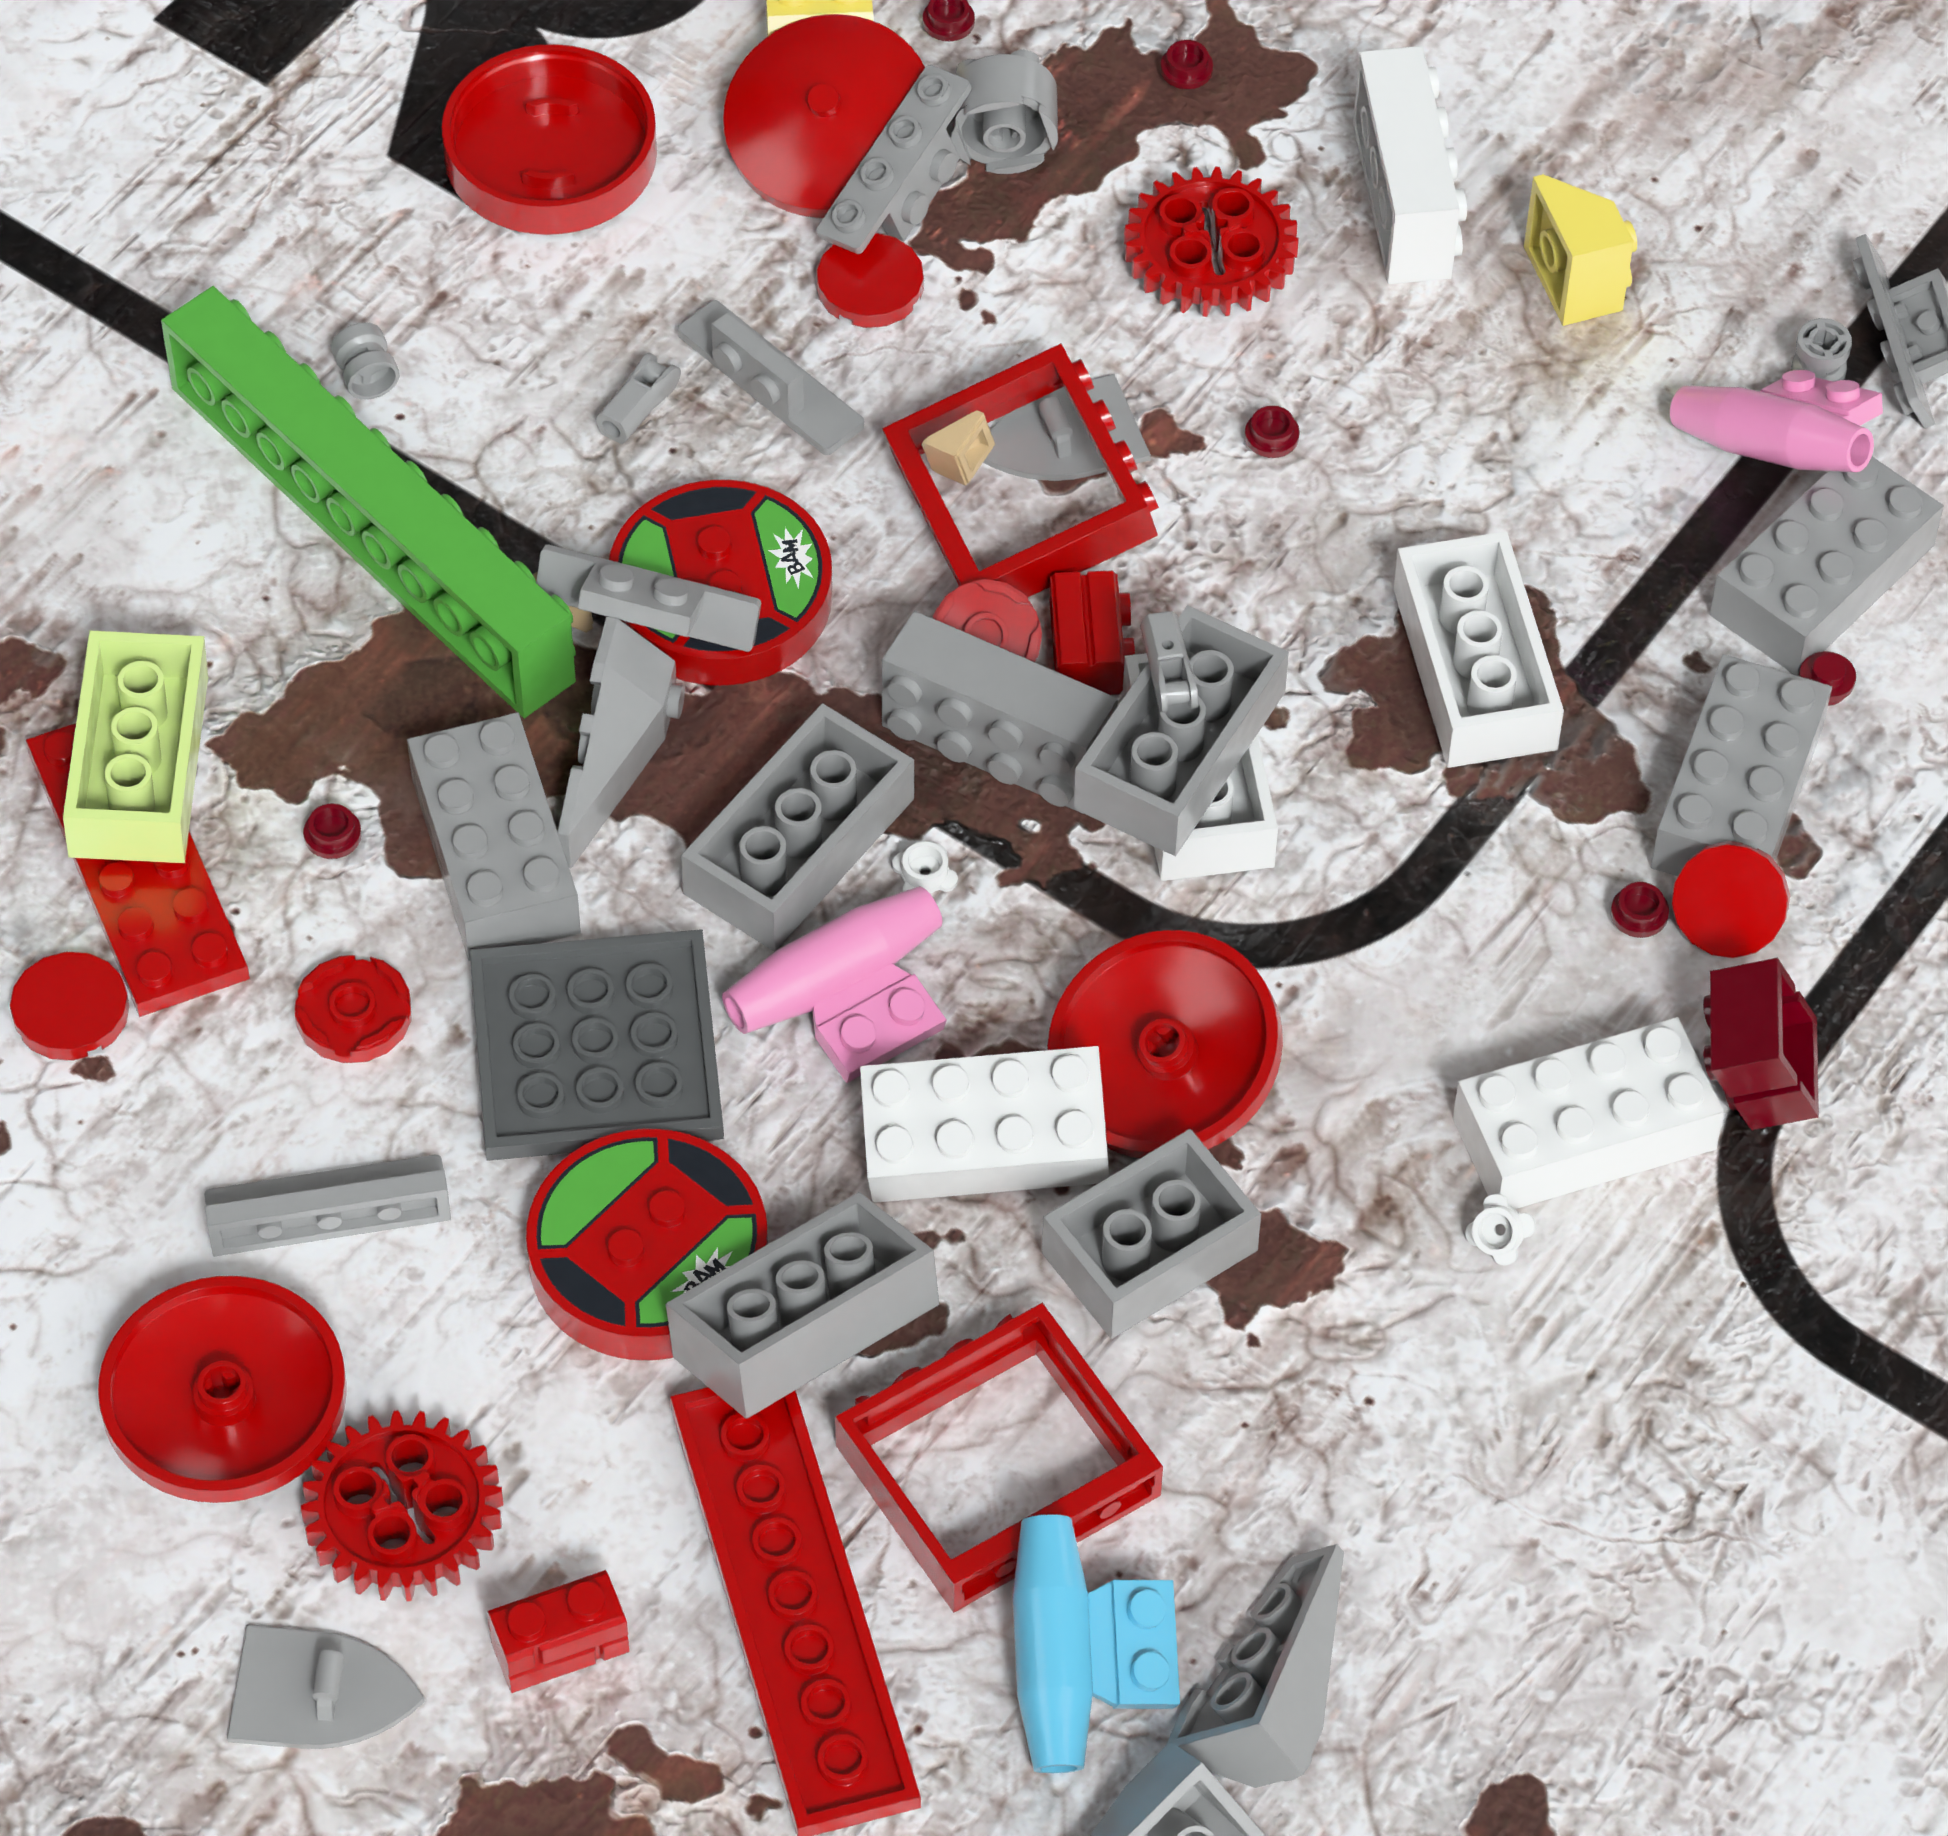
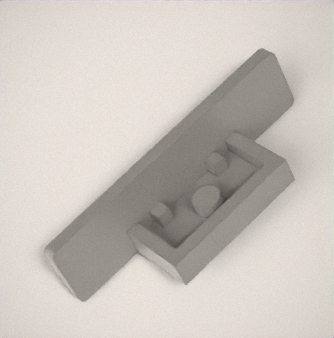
(901, 167)
(1914, 324)
(771, 377)
(649, 598)

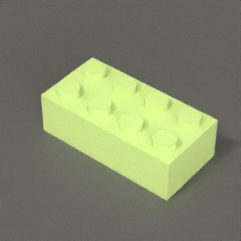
(136, 747)

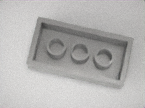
(1825, 562)
(990, 708)
(1742, 763)
(1163, 769)
(798, 827)
(494, 835)
(802, 1304)

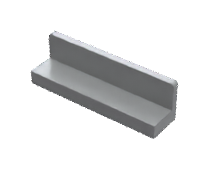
(327, 1205)

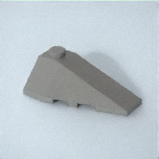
(627, 724)
(1273, 1687)
(1175, 1799)

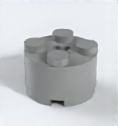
(1008, 113)

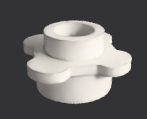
(927, 857)
(1483, 1229)

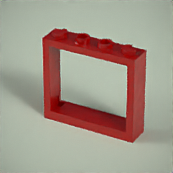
(996, 396)
(963, 1368)

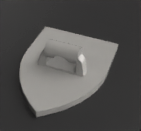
(1051, 442)
(316, 1690)

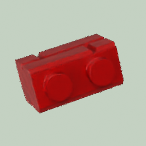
(1088, 628)
(558, 1631)

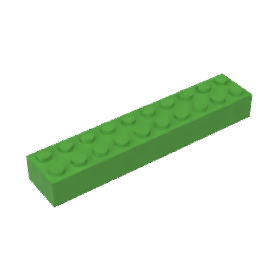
(371, 501)

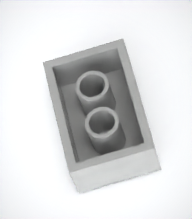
(1150, 1233)

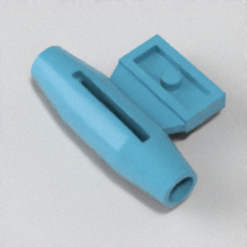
(1084, 1644)

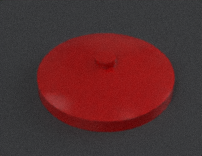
(814, 107)
(1179, 1037)
(222, 1389)

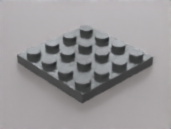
(594, 1041)

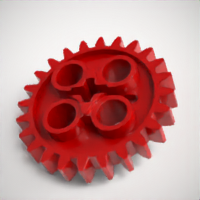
(1175, 252)
(354, 1532)

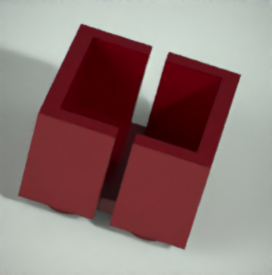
(1762, 1044)

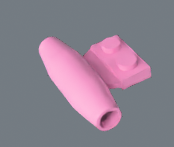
(1789, 423)
(849, 981)

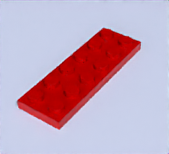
(155, 915)

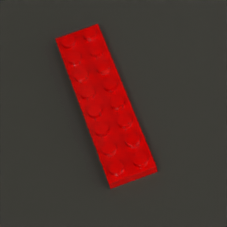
(796, 1613)

